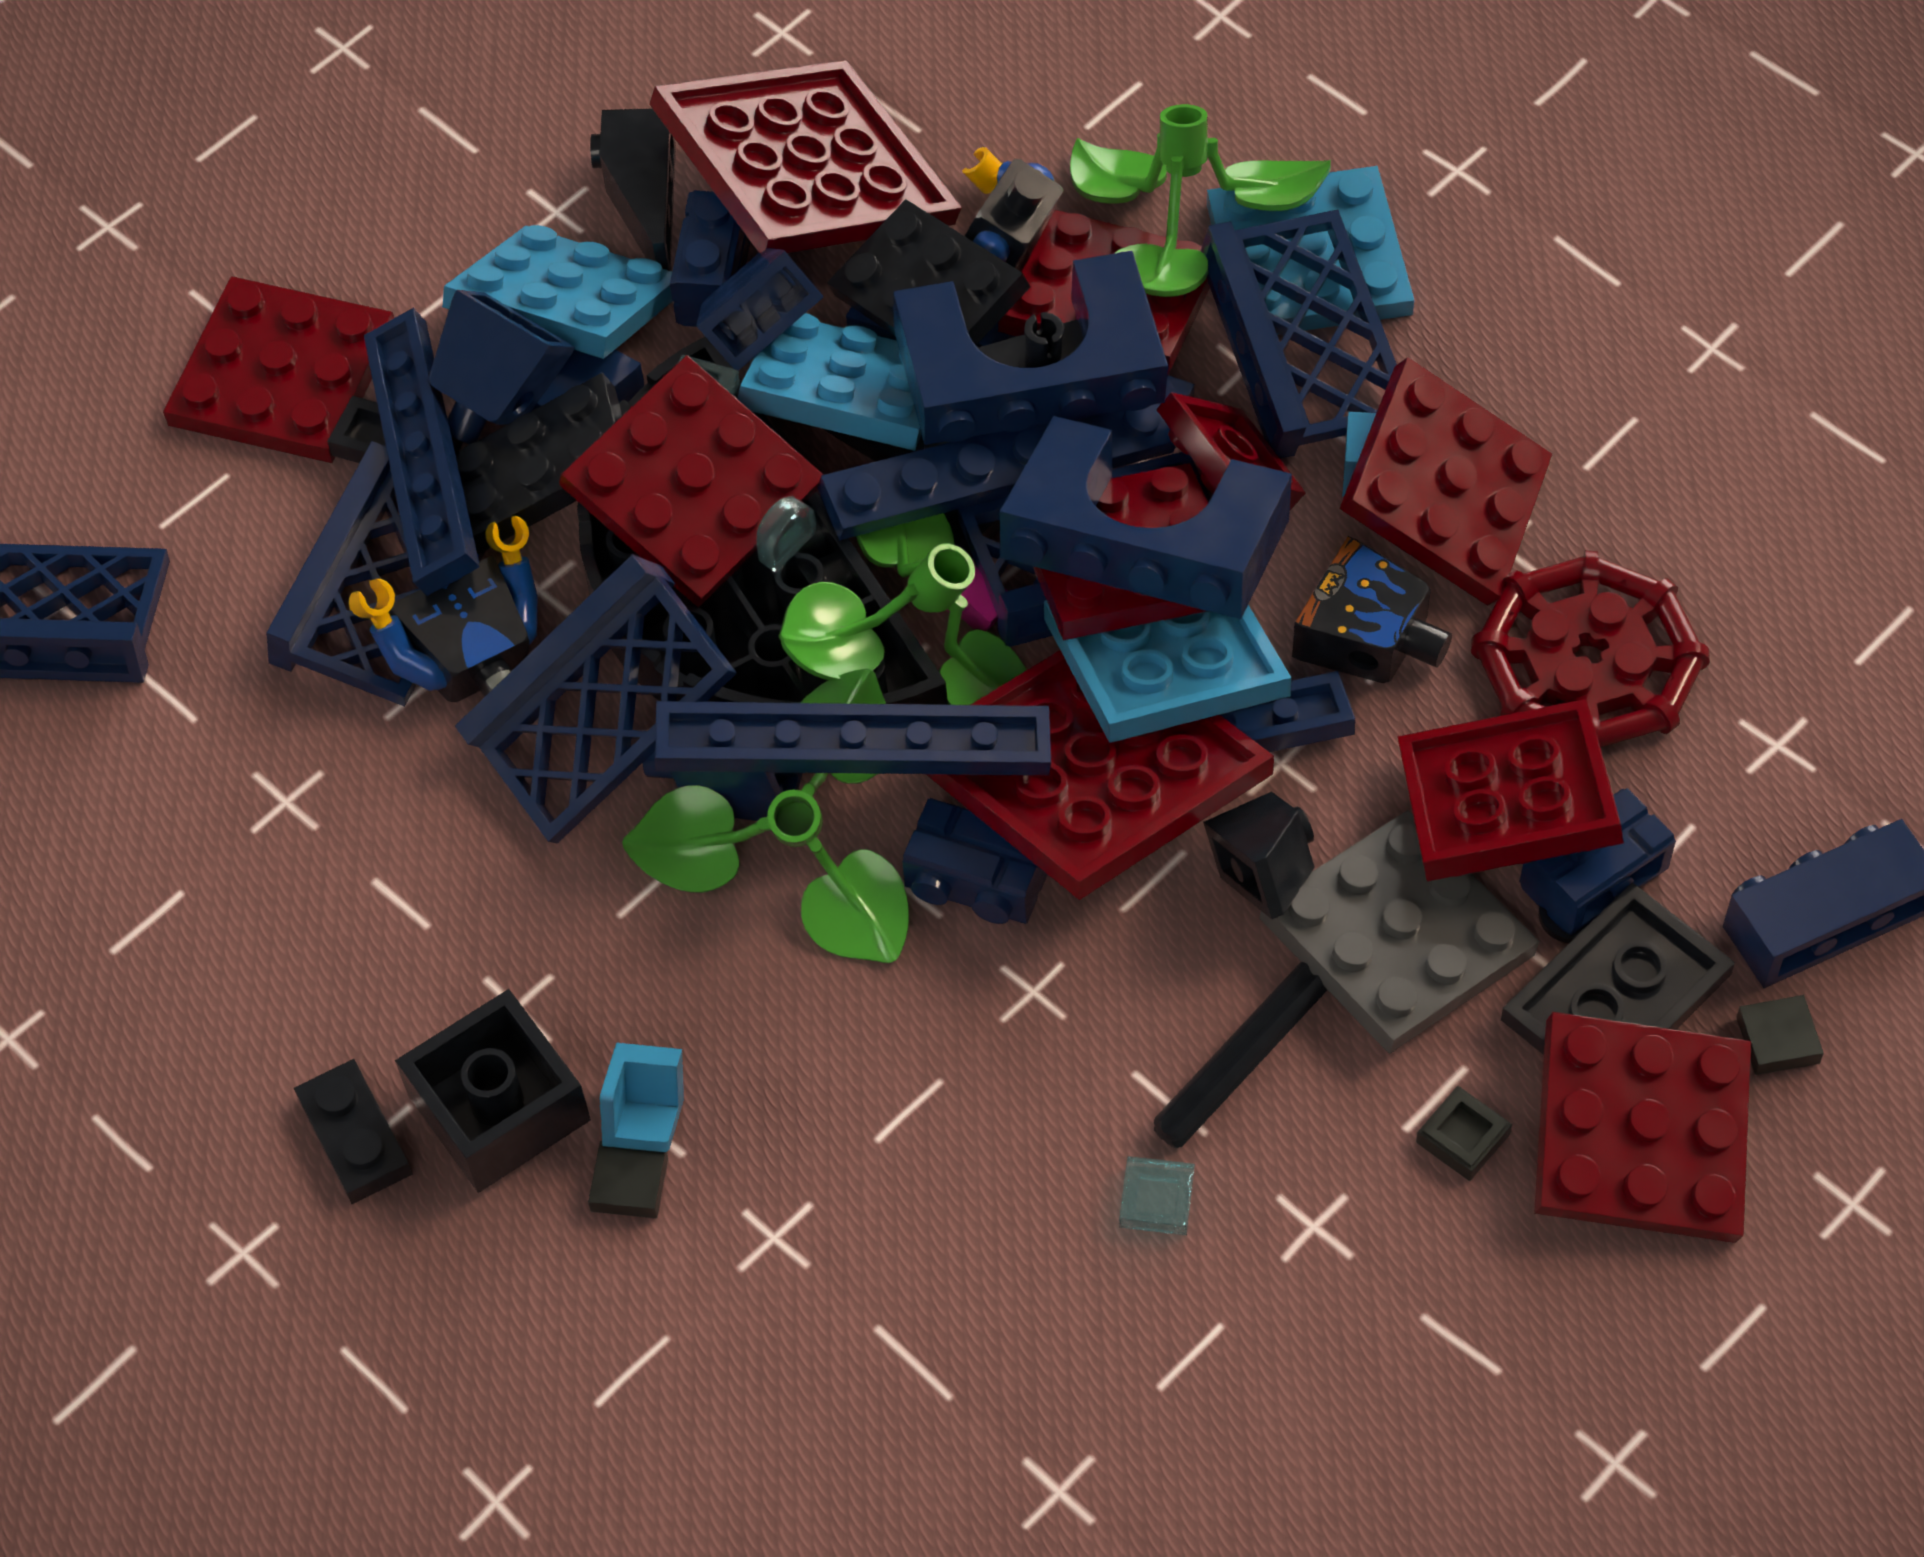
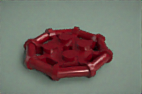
(1599, 622)

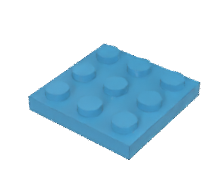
(1371, 231)
(570, 287)
(834, 382)
(1173, 671)

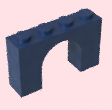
(968, 394)
(1199, 563)

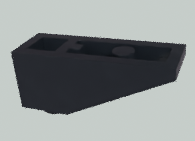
(639, 176)

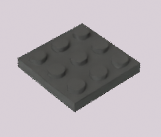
(1393, 942)

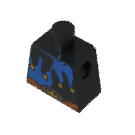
(1367, 617)

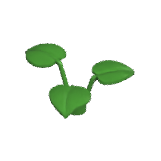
(1181, 150)
(829, 629)
(850, 912)

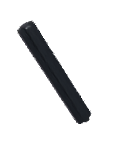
(1238, 1056)

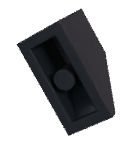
(1263, 851)

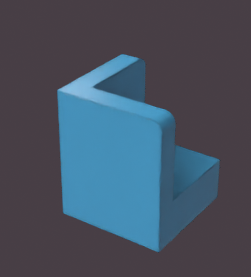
(642, 1097)

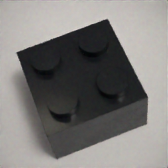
(493, 1090)

